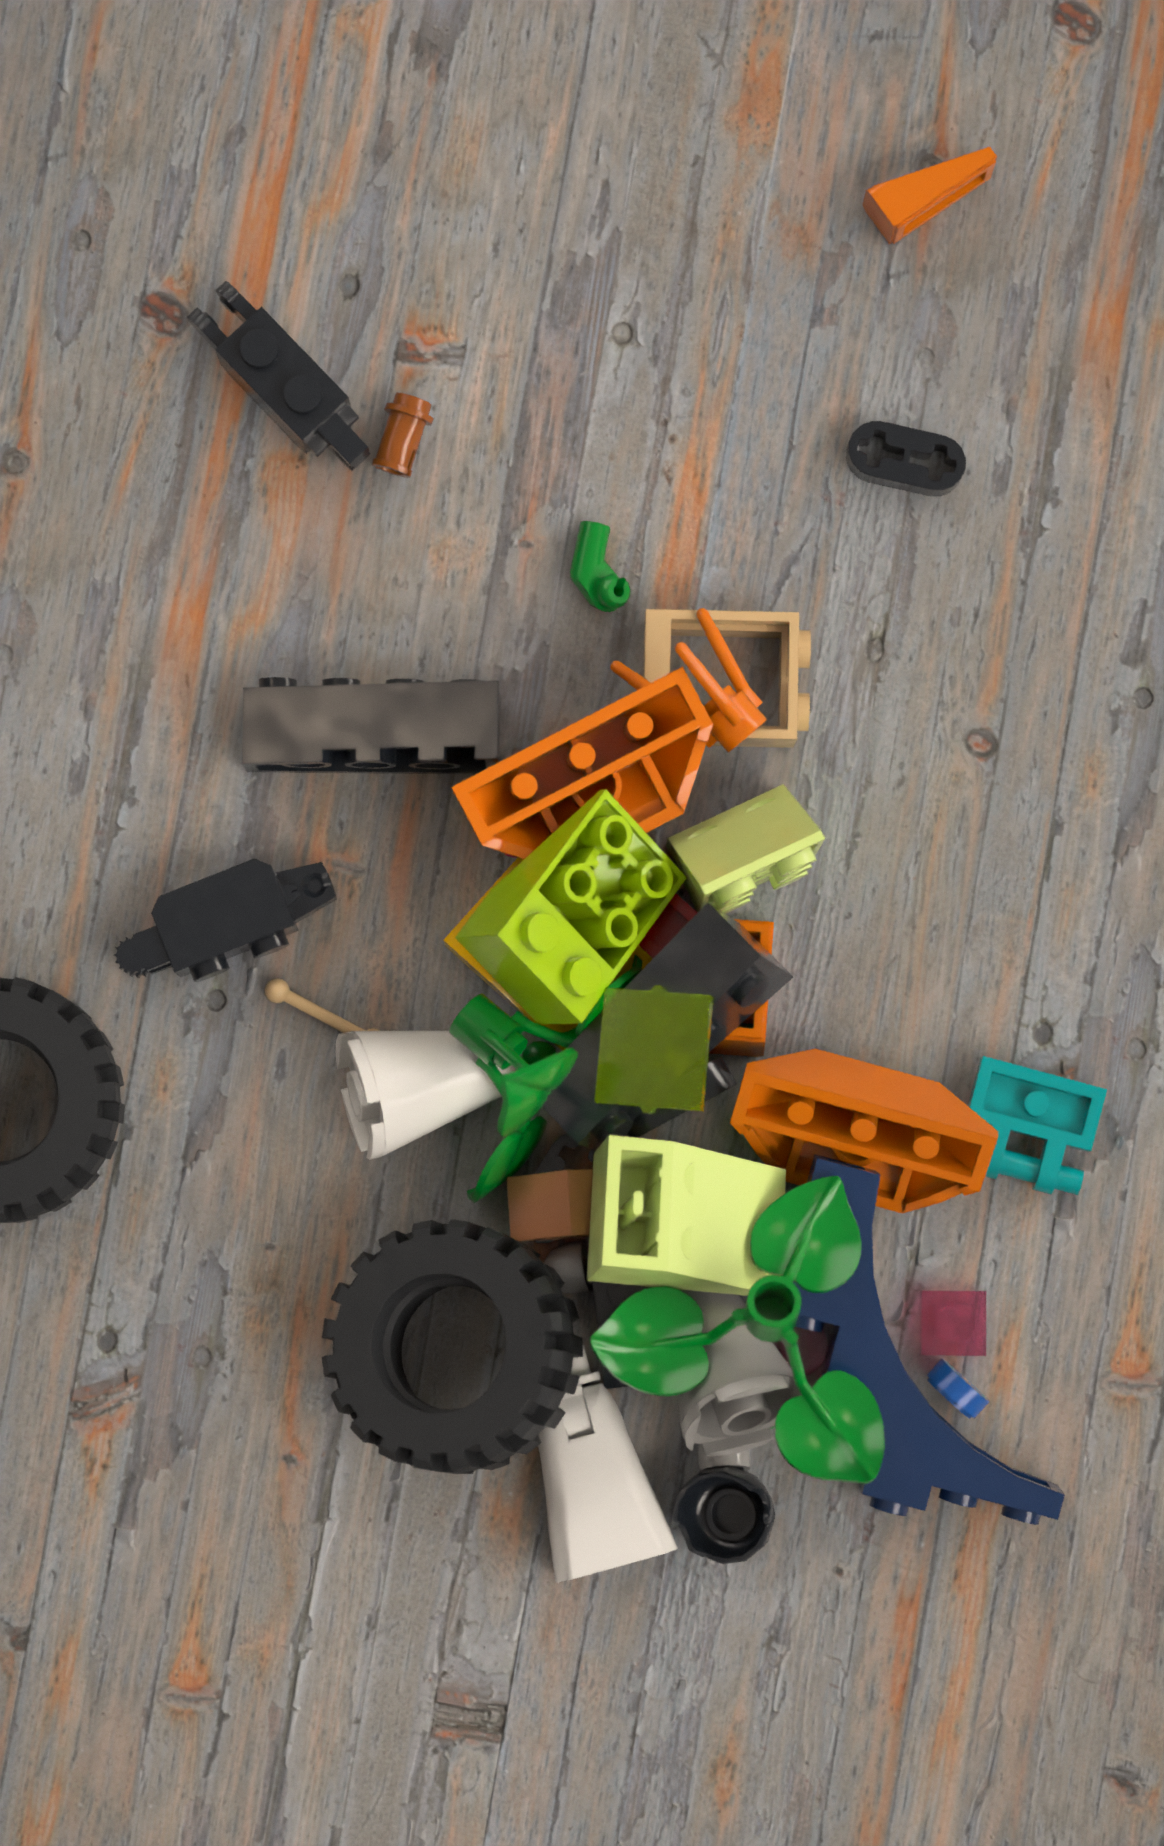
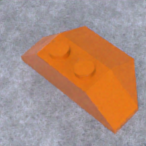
(635, 748)
(868, 1116)

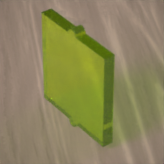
(654, 1049)

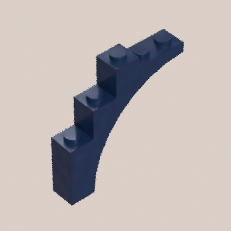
(919, 1442)

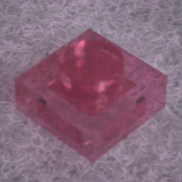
(953, 1323)

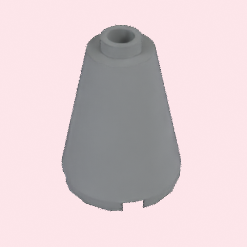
(742, 1386)

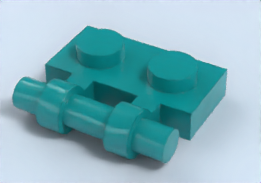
(1038, 1107)

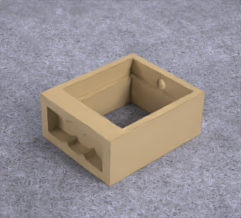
(793, 654)

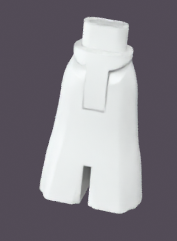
(596, 1488)

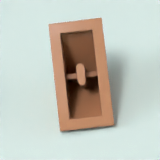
(550, 1205)

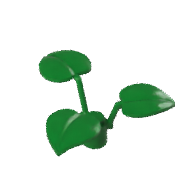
(499, 1041)
(801, 1238)

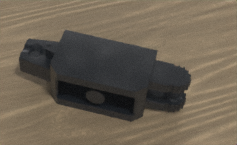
(283, 380)
(225, 917)

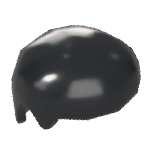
(724, 1514)

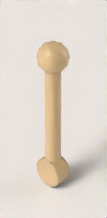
(278, 991)

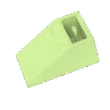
(744, 848)
(676, 1215)

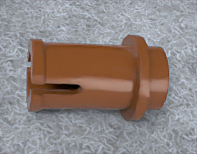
(402, 434)

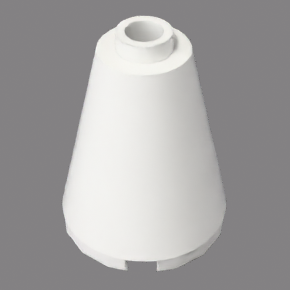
(408, 1085)

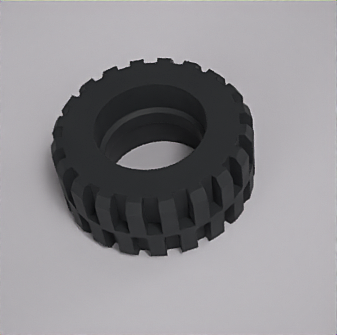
(87, 1100)
(372, 1331)

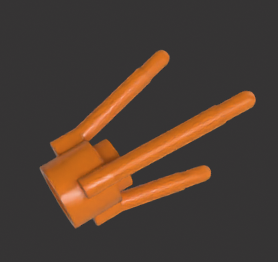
(731, 712)

